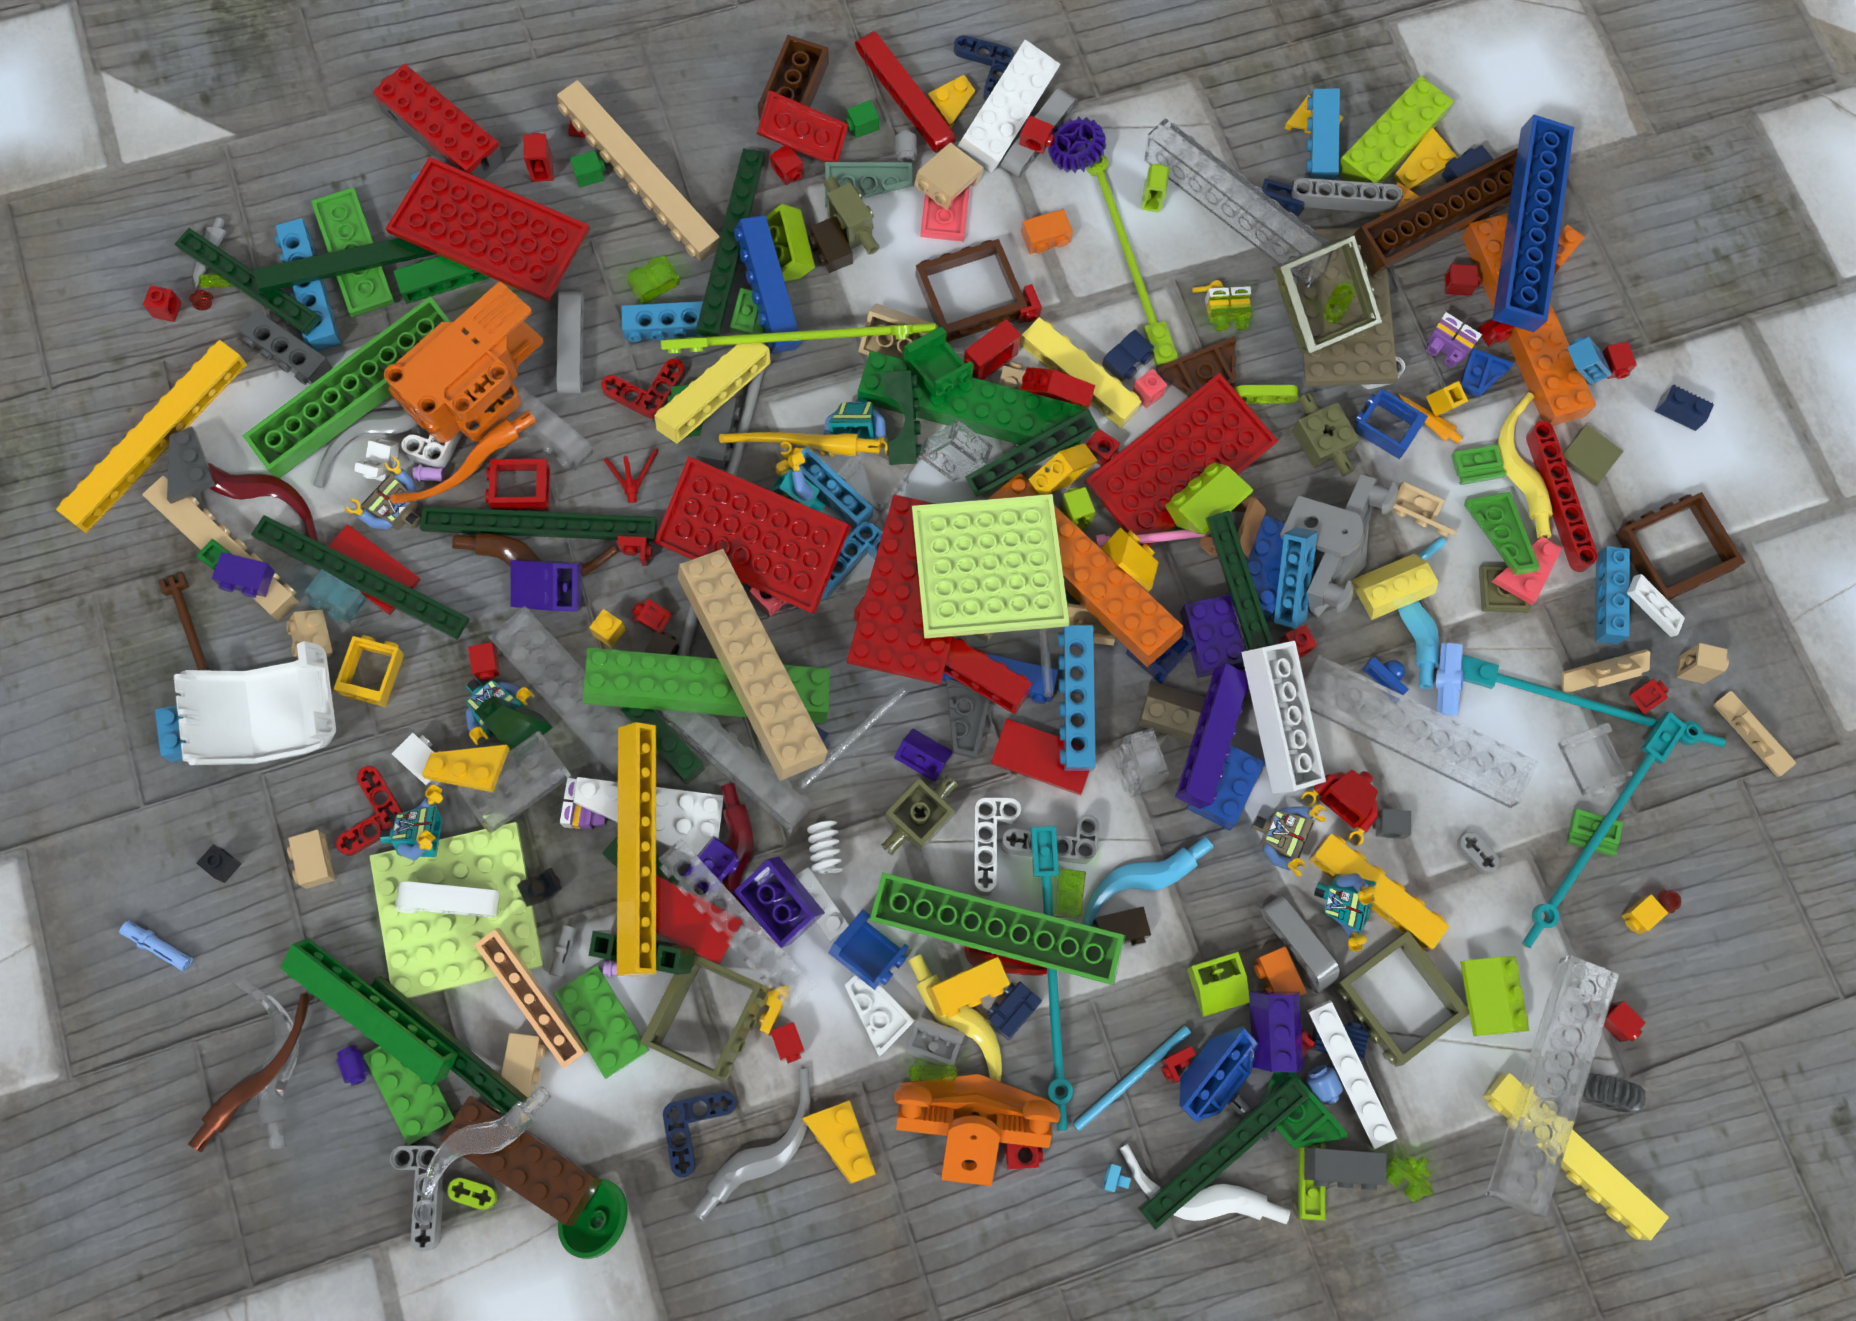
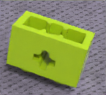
(1078, 507)

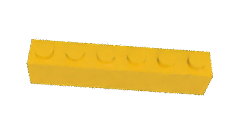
(1391, 900)

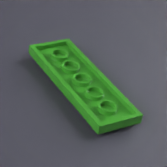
(345, 228)

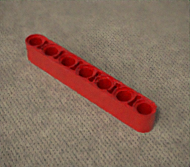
(904, 91)
(1560, 507)

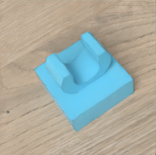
(1113, 1179)

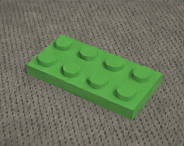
(601, 1022)
(413, 1103)

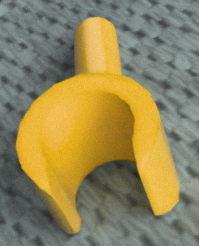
(1215, 284)
(792, 450)

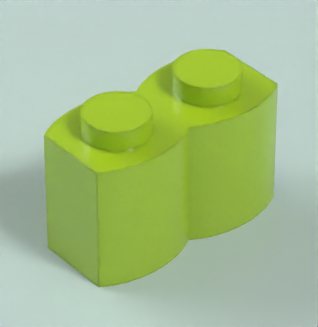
(1155, 187)

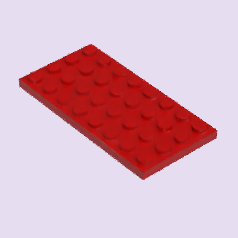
(488, 229)
(1178, 448)
(765, 535)
(891, 620)

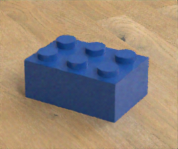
(1233, 789)

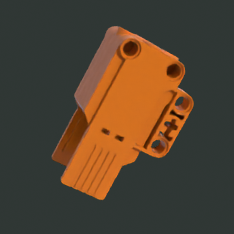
(455, 383)

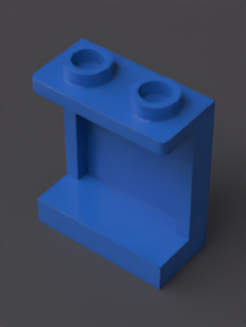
(867, 952)

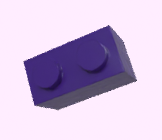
(243, 575)

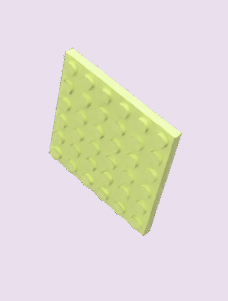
(989, 566)
(438, 949)

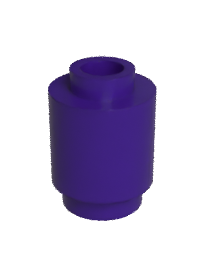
(352, 1065)

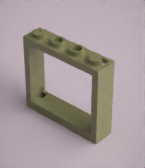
(1294, 307)
(1433, 978)
(672, 1001)

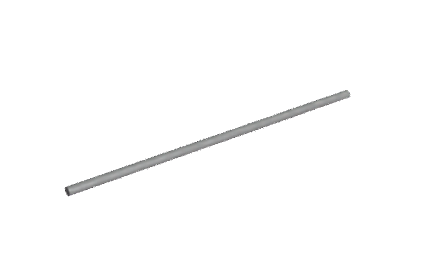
(732, 468)

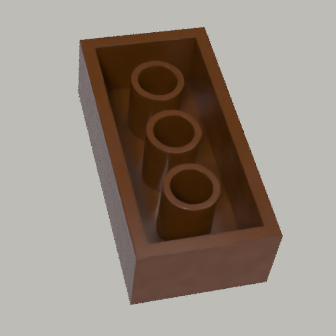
(797, 71)

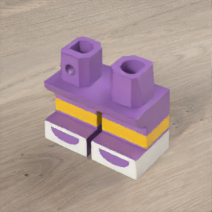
(1454, 349)
(576, 816)

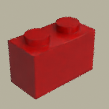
(538, 157)

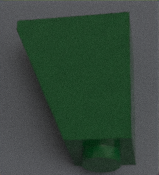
(510, 721)

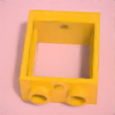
(1064, 469)
(357, 645)

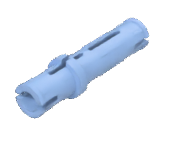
(147, 940)

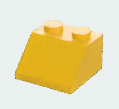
(1132, 557)

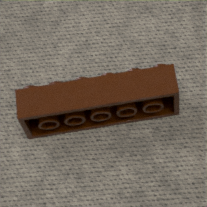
(531, 1167)

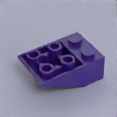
(546, 585)

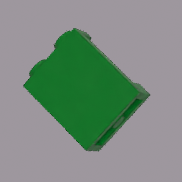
(936, 363)

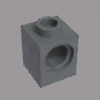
(1393, 823)

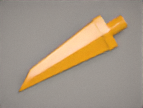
(1437, 424)

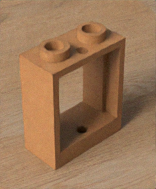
(1248, 529)

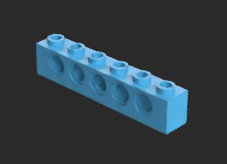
(293, 234)
(1083, 638)

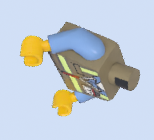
(379, 510)
(1287, 834)

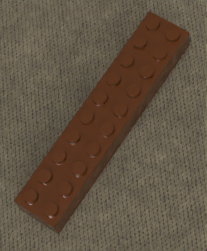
(1437, 214)

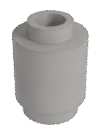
(906, 146)

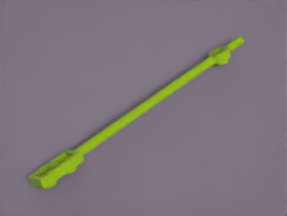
(1156, 332)
(697, 344)

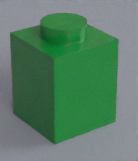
(862, 119)
(588, 168)

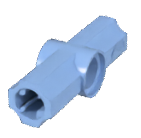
(1449, 679)

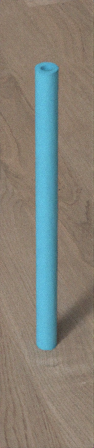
(1131, 1078)

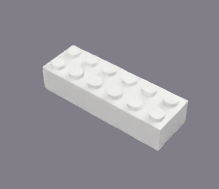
(1008, 106)
(1283, 717)

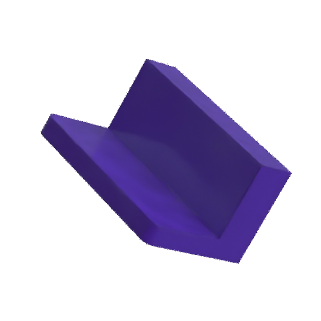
(923, 754)

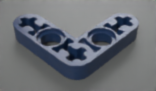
(996, 63)
(687, 1117)

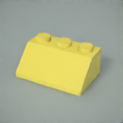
(1395, 585)

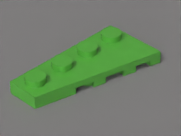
(1505, 530)

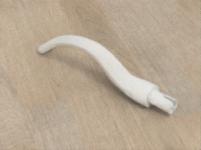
(1213, 1200)

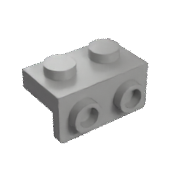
(934, 1042)

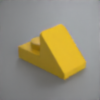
(768, 1019)

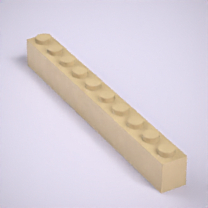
(638, 171)

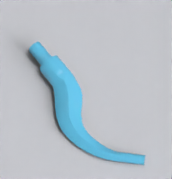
(1424, 630)
(1146, 876)

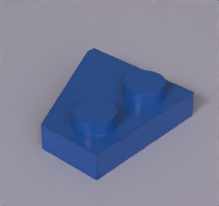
(1482, 372)

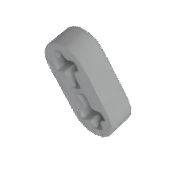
(1476, 858)

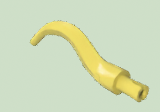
(1524, 475)
(967, 1022)

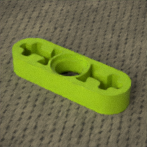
(1268, 394)

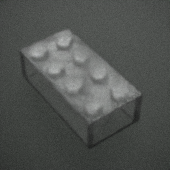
(526, 777)

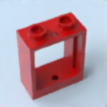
(993, 350)
(1057, 386)
(537, 503)

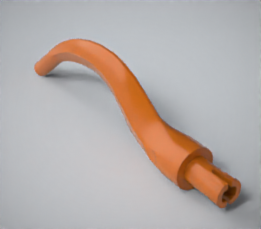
(497, 438)

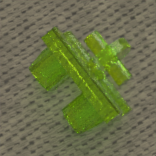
(1419, 1185)

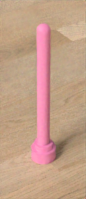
(1101, 539)

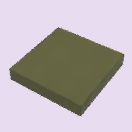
(1591, 455)
(1496, 598)

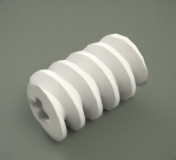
(823, 847)

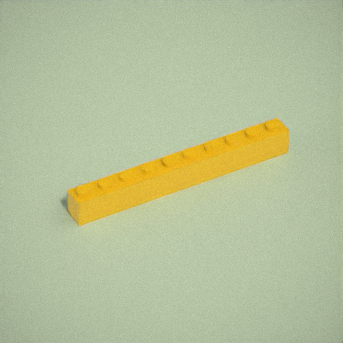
(151, 436)
(636, 850)

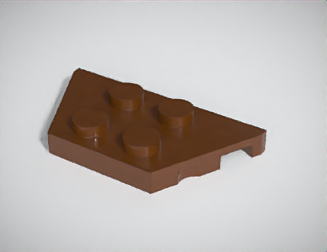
(1198, 368)

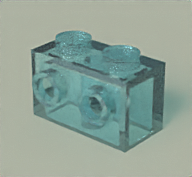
(334, 596)

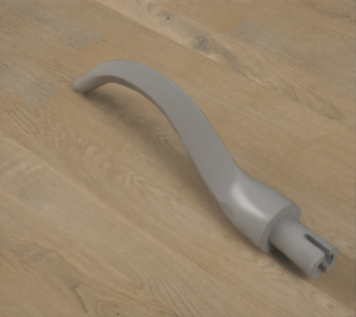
(379, 422)
(757, 1161)

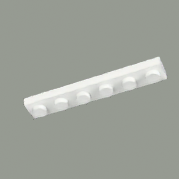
(1352, 1074)

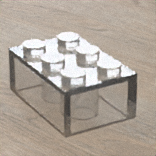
(1140, 762)

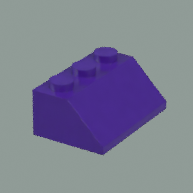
(1277, 1030)

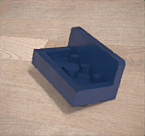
(1282, 193)

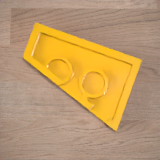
(1425, 161)
(467, 767)
(842, 1139)

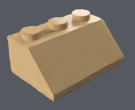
(887, 344)

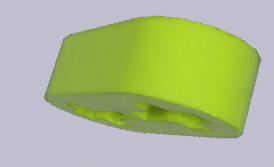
(474, 1187)

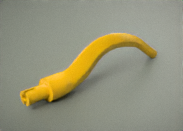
(842, 444)

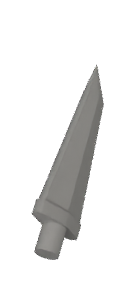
(214, 235)

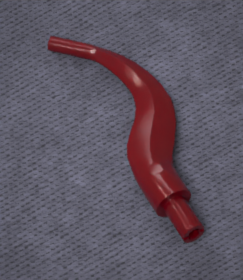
(261, 485)
(739, 836)

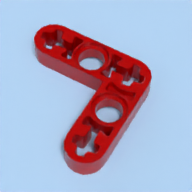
(645, 397)
(379, 819)

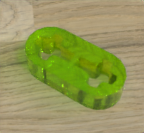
(1336, 300)

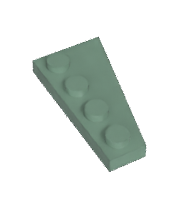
(871, 177)

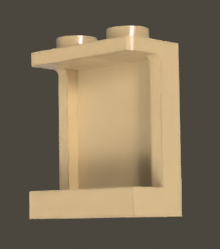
(948, 175)

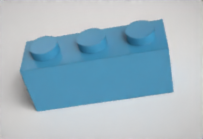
(1589, 360)

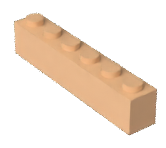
(531, 997)

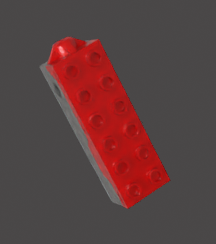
(437, 123)

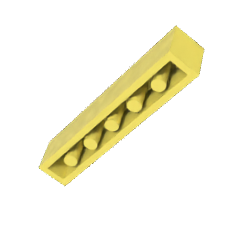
(1059, 354)
(711, 390)

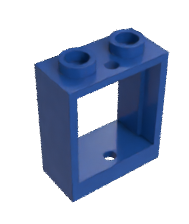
(1399, 409)

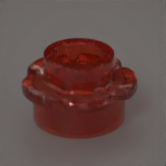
(201, 299)
(1675, 900)

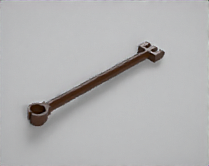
(175, 589)

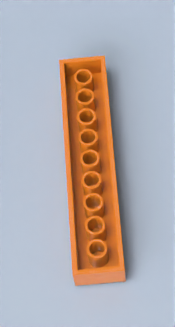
(1540, 355)
(1106, 588)

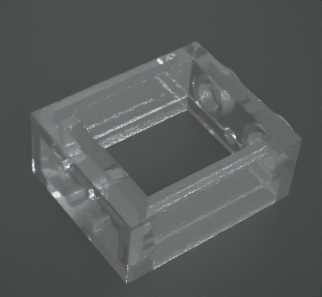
(957, 435)

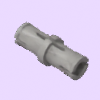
(563, 951)

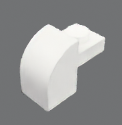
(378, 452)

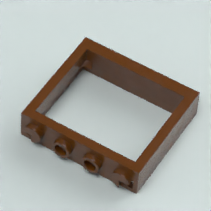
(976, 322)
(1712, 528)

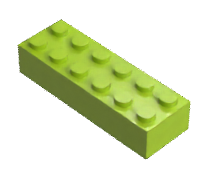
(1395, 134)

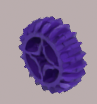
(1079, 149)

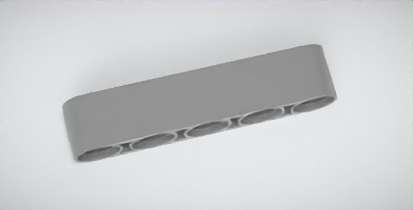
(1053, 112)
(1356, 191)
(570, 342)

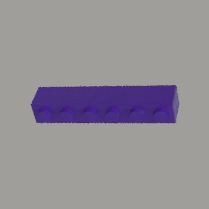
(1213, 737)

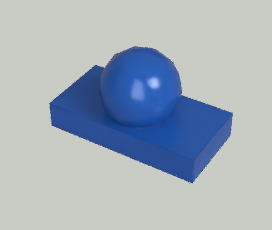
(1387, 674)

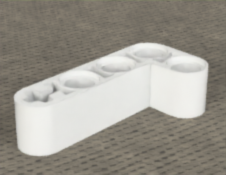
(428, 448)
(989, 846)
(446, 899)

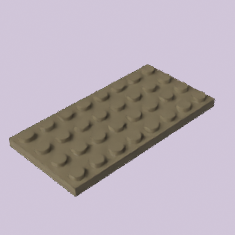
(1362, 357)

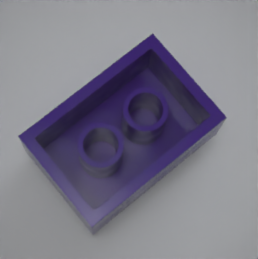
(1216, 634)
(779, 901)

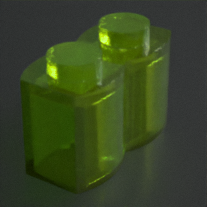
(653, 279)

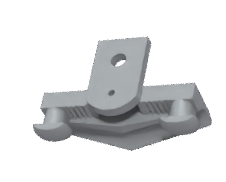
(1342, 538)

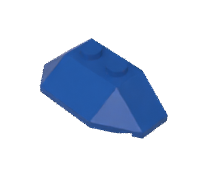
(1217, 1074)

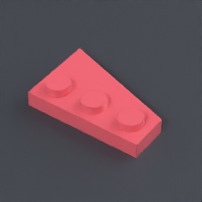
(1529, 585)

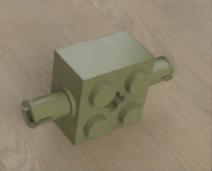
(851, 214)
(1325, 435)
(918, 799)

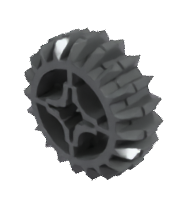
(1613, 1094)

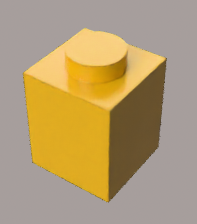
(1447, 398)
(607, 628)
(1644, 914)

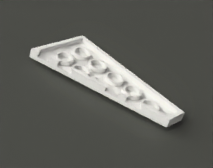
(679, 813)

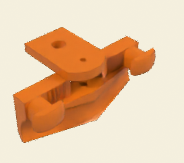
(975, 1118)

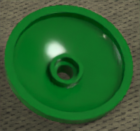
(587, 1236)

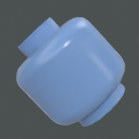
(1324, 1084)

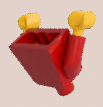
(1350, 798)

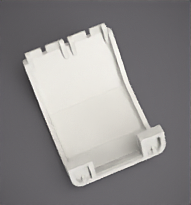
(257, 711)

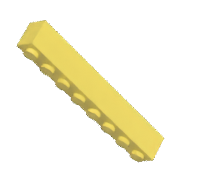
(1591, 1171)

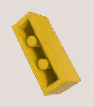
(968, 987)

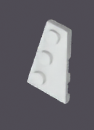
(879, 1014)

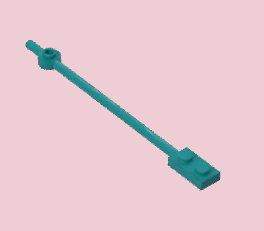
(1486, 674)
(1657, 748)
(1044, 866)

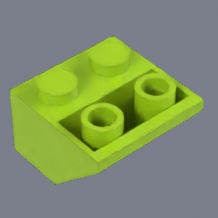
(1219, 984)

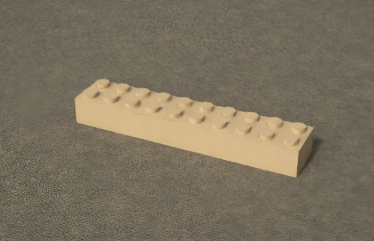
(752, 665)

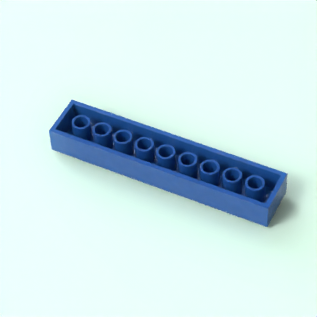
(1533, 224)

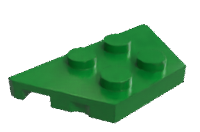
(1309, 1122)

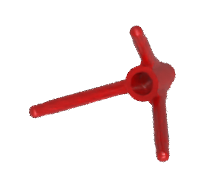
(631, 485)

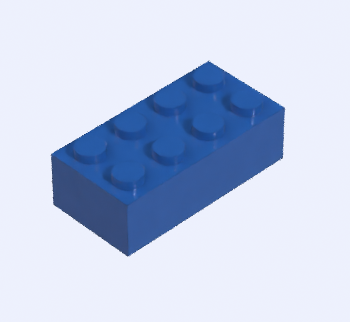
(1265, 563)

